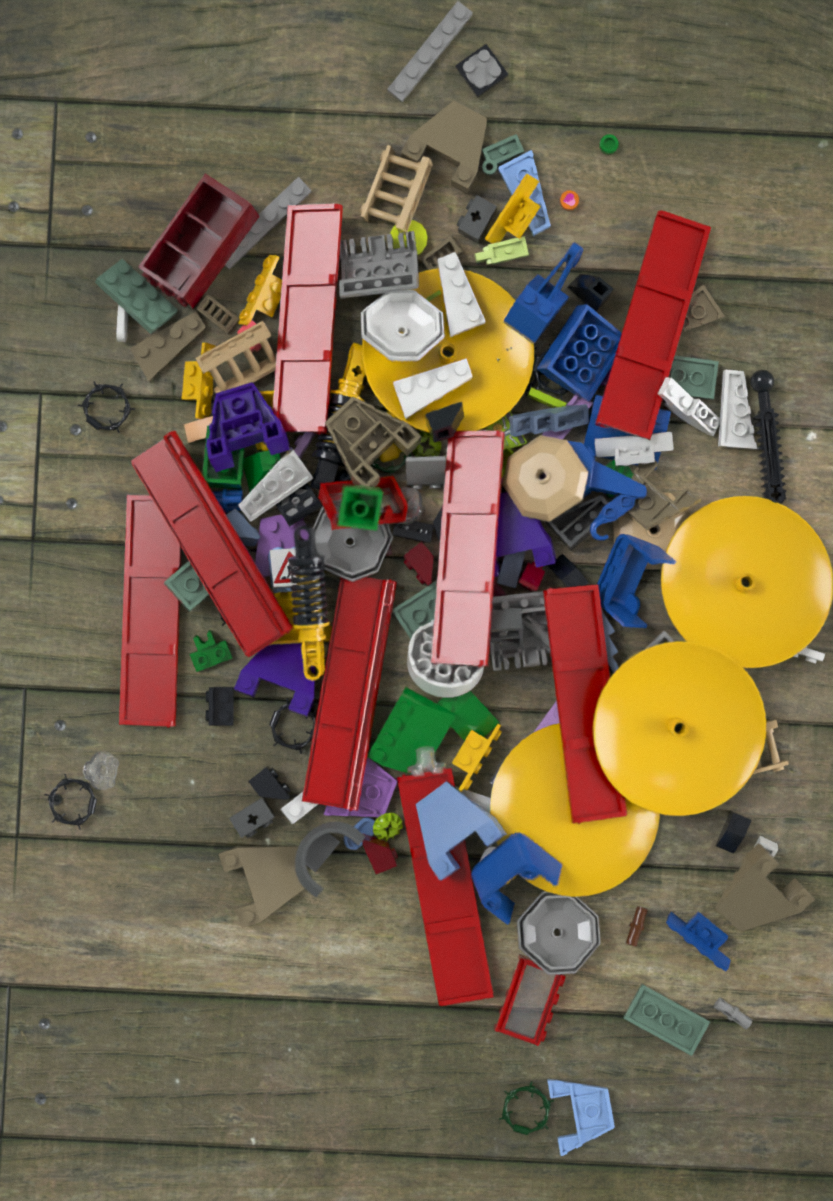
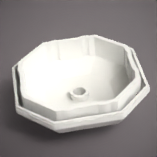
(406, 313)

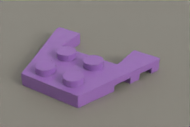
(275, 533)
(375, 793)

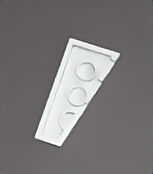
(424, 388)

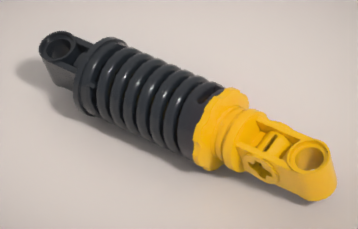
(348, 387)
(310, 600)

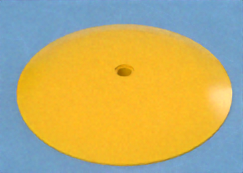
(494, 384)
(785, 574)
(718, 736)
(534, 801)

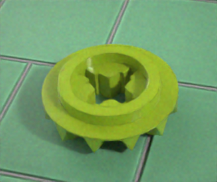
(418, 451)
(383, 821)

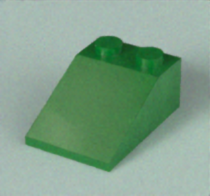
(229, 478)
(469, 715)

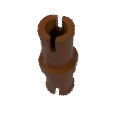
(636, 926)

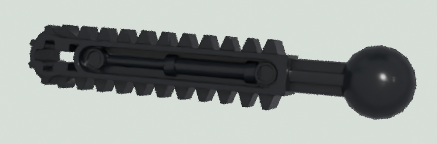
(762, 382)

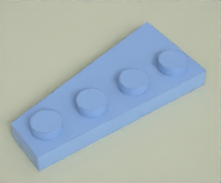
(513, 173)

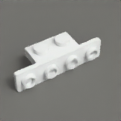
(633, 448)

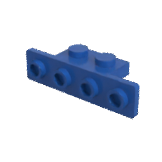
(702, 935)

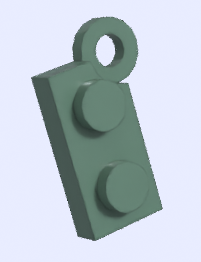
(501, 152)

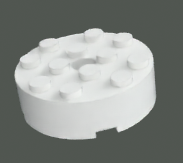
(435, 678)

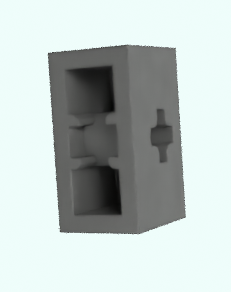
(472, 229)
(241, 819)

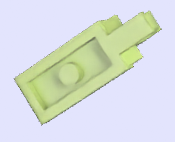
(503, 251)

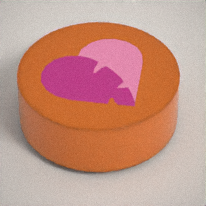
(569, 200)

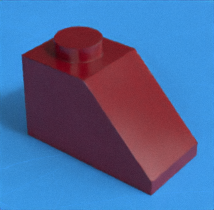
(531, 577)
(379, 854)

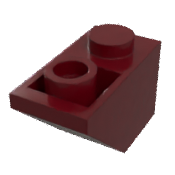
(421, 561)

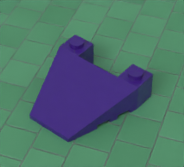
(239, 421)
(521, 534)
(282, 667)

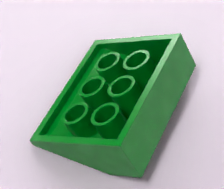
(411, 725)

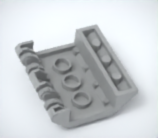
(381, 268)
(533, 647)

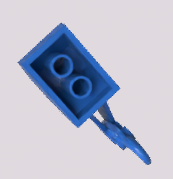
(541, 300)
(607, 481)

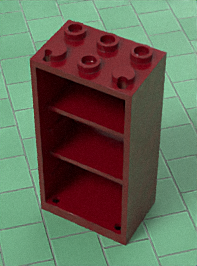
(198, 241)

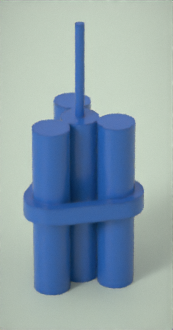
(229, 499)

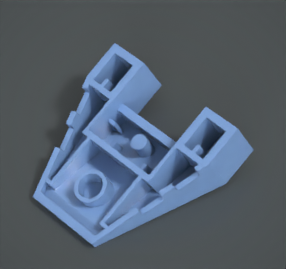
(449, 819)

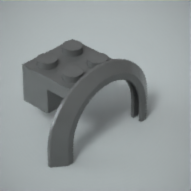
(317, 847)

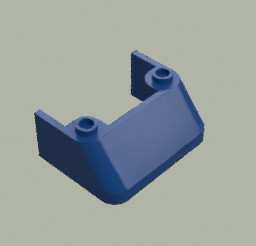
(623, 575)
(512, 857)

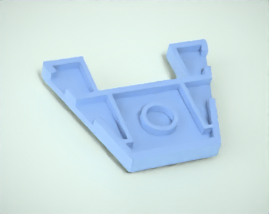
(590, 1110)

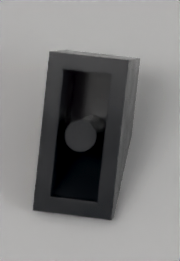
(567, 572)
(733, 832)

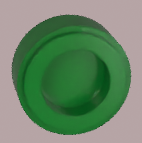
(608, 144)

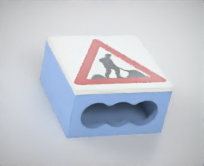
(280, 569)

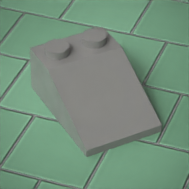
(425, 472)

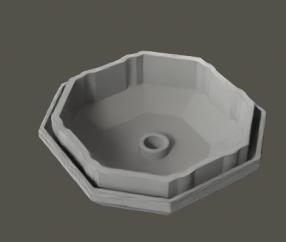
(354, 560)
(577, 936)

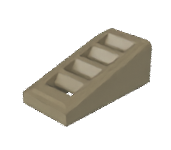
(450, 240)
(203, 305)

